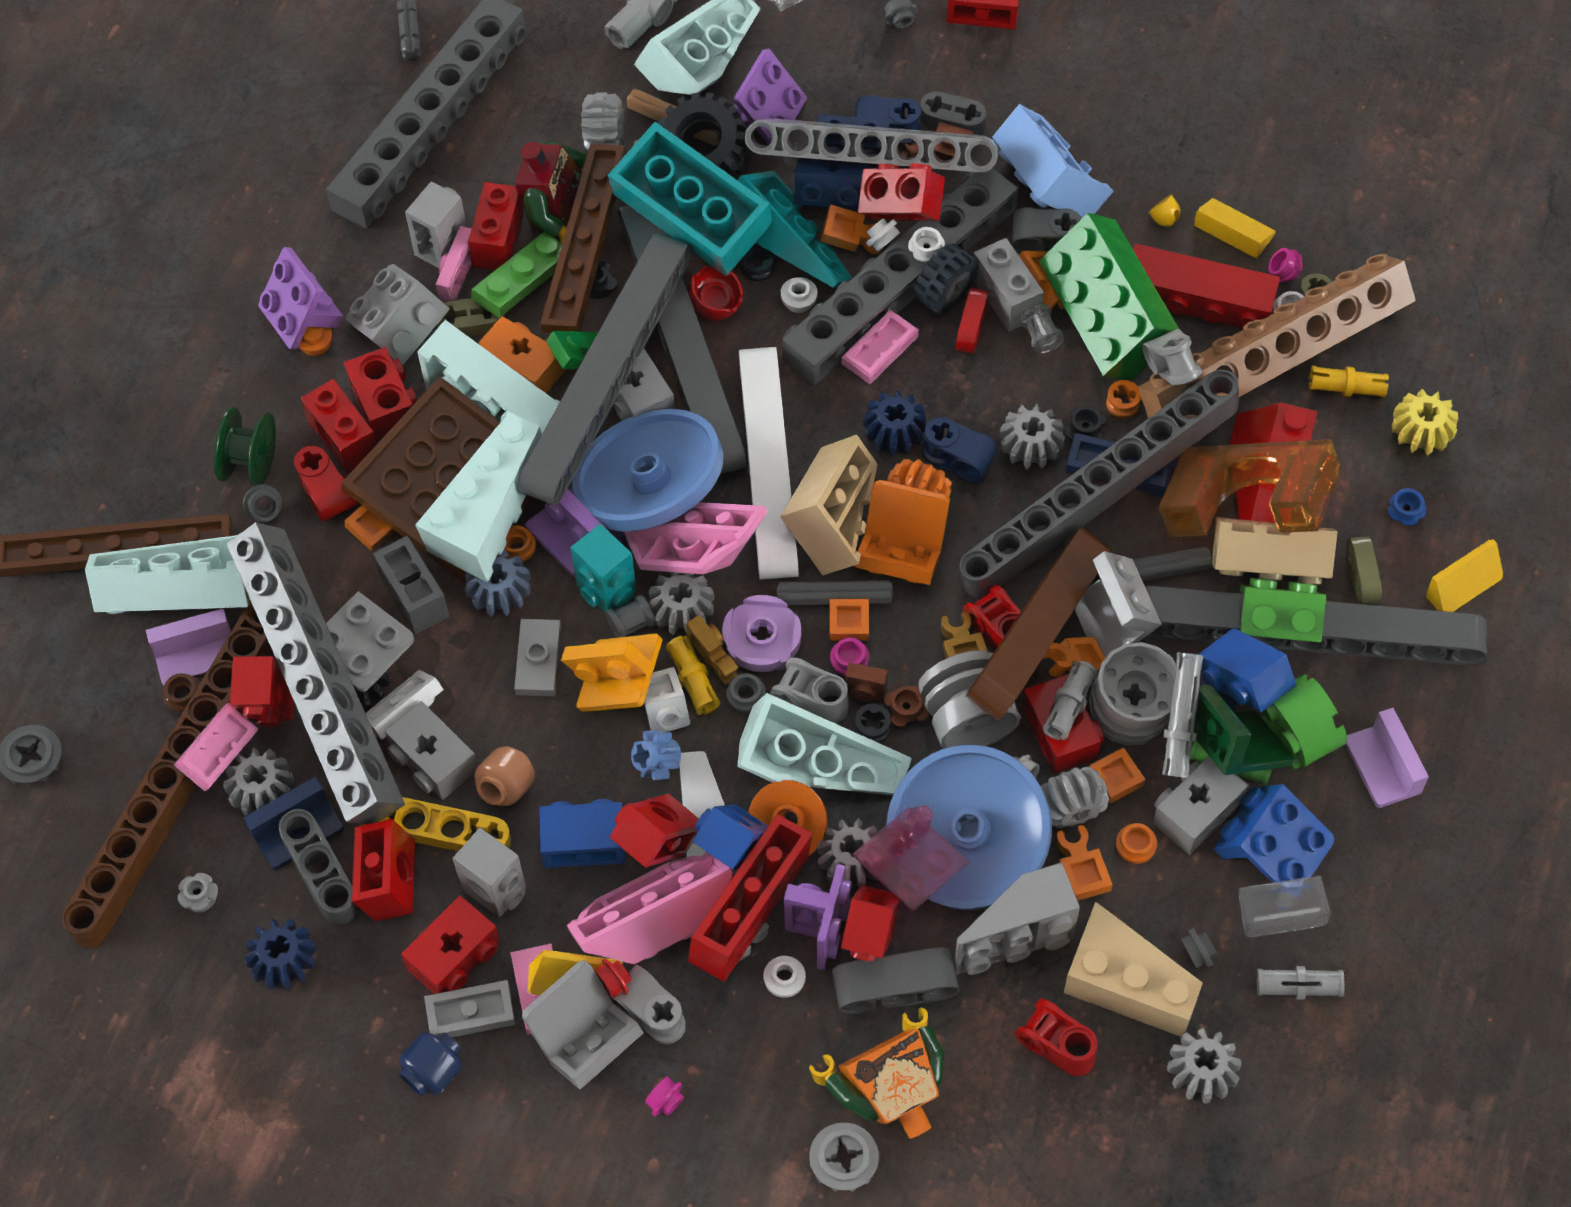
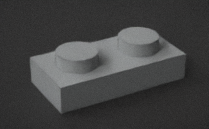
(470, 1009)

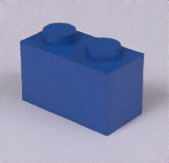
(1247, 670)
(579, 834)

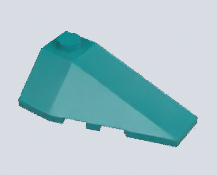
(791, 234)

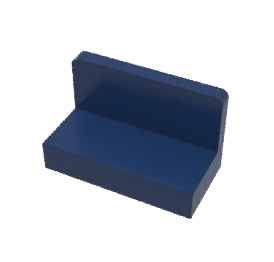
(265, 821)

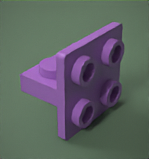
(768, 94)
(296, 300)
(562, 526)
(819, 913)

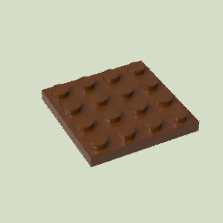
(420, 460)

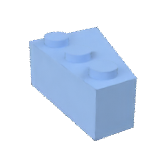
(1047, 165)

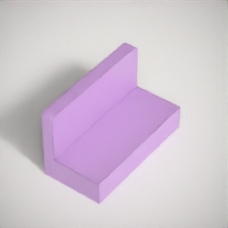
(189, 644)
(1387, 760)

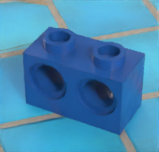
(728, 833)

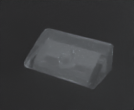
(1284, 906)

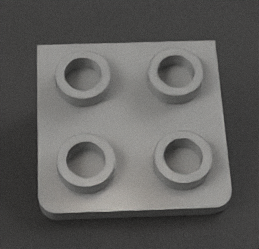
(396, 312)
(1117, 605)
(367, 640)
(579, 1025)

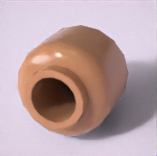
(504, 776)

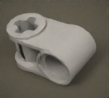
(1172, 357)
(808, 685)
(647, 1003)

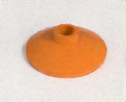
(796, 798)

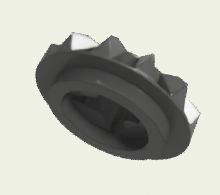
(27, 740)

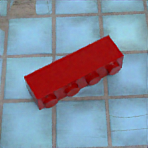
(1208, 288)
(750, 898)

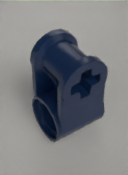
(890, 109)
(961, 451)

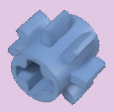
(656, 755)

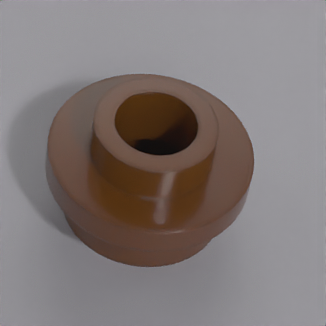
(176, 685)

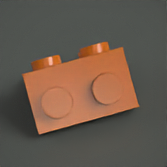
(904, 532)

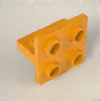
(613, 671)

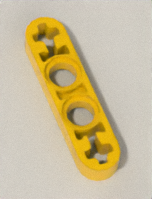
(438, 815)

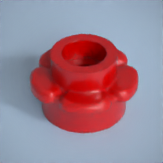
(613, 977)

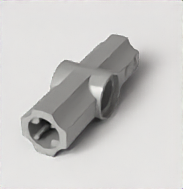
(636, 19)

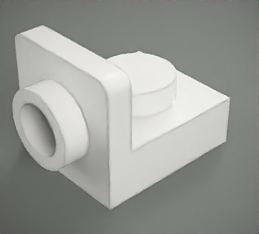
(666, 702)

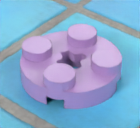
(761, 654)

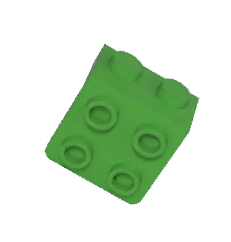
(1282, 612)

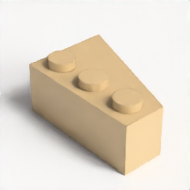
(830, 504)
(1262, 549)
(1131, 976)

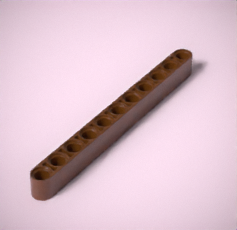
(151, 799)

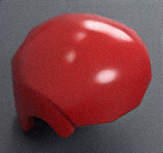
(715, 295)

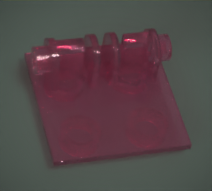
(911, 857)

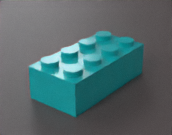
(690, 198)

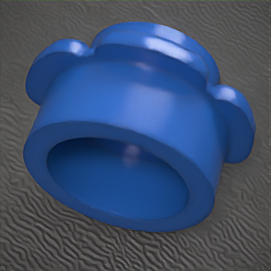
(1407, 498)

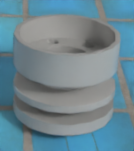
(1135, 673)
(956, 717)

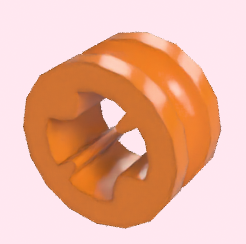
(1115, 404)

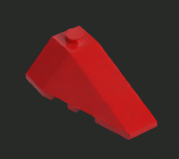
(1266, 425)

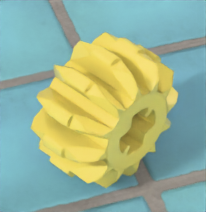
(1425, 422)

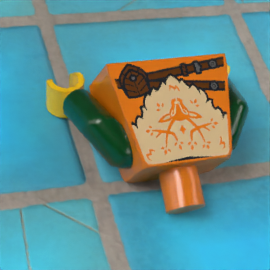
(891, 1077)

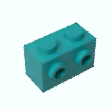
(603, 569)

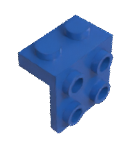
(1275, 835)

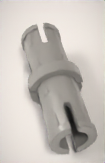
(1070, 700)
(1330, 982)

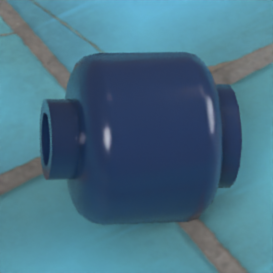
(430, 1063)

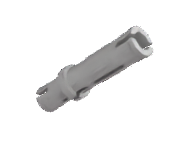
(1182, 715)

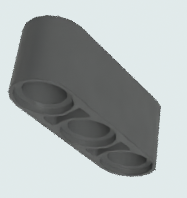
(312, 849)
(895, 981)

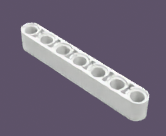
(767, 461)

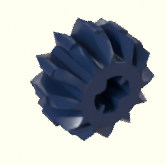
(895, 422)
(286, 965)

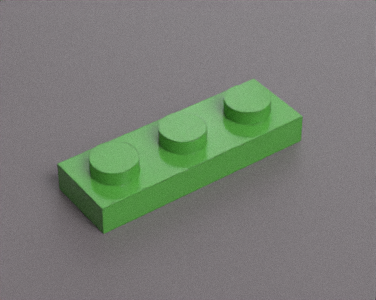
(518, 275)

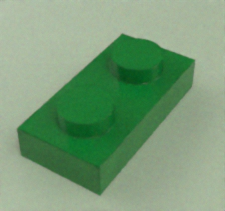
(570, 347)

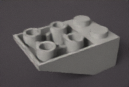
(1028, 916)

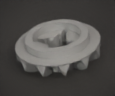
(855, 1141)

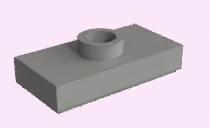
(537, 657)

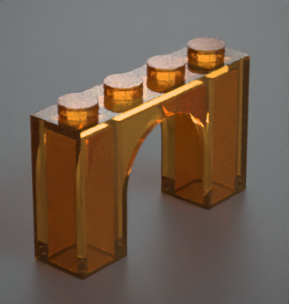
(1209, 474)

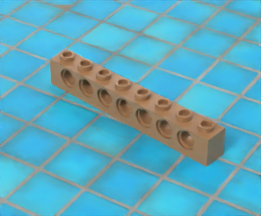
(1327, 326)

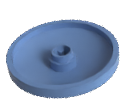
(649, 469)
(986, 811)

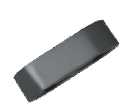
(953, 111)

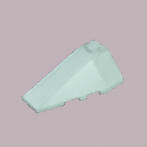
(697, 47)
(802, 747)

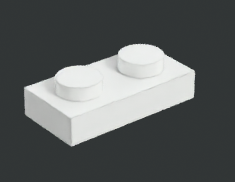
(401, 700)

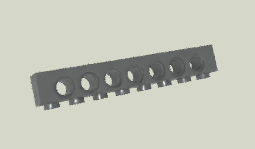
(426, 112)
(970, 211)
(315, 674)

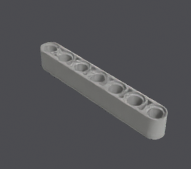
(853, 147)

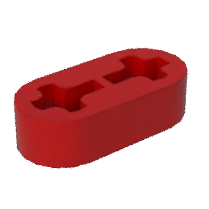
(972, 320)

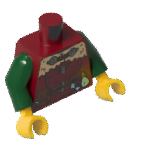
(549, 184)

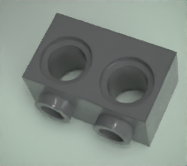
(411, 585)

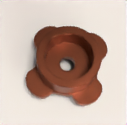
(902, 696)

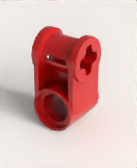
(323, 483)
(992, 615)
(1052, 1033)

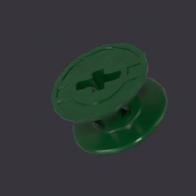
(244, 446)

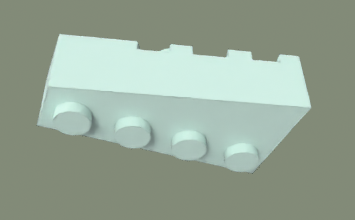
(482, 377)
(482, 501)
(166, 578)

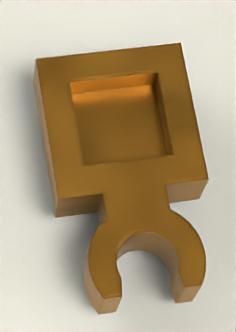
(959, 638)
(708, 644)

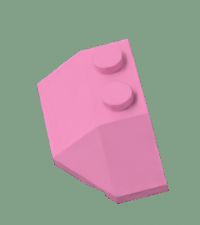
(698, 540)
(652, 909)

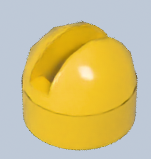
(1166, 212)

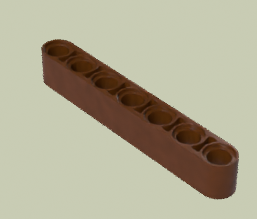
(1037, 625)

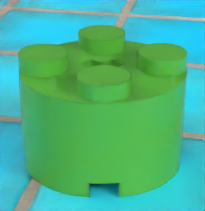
(1305, 722)

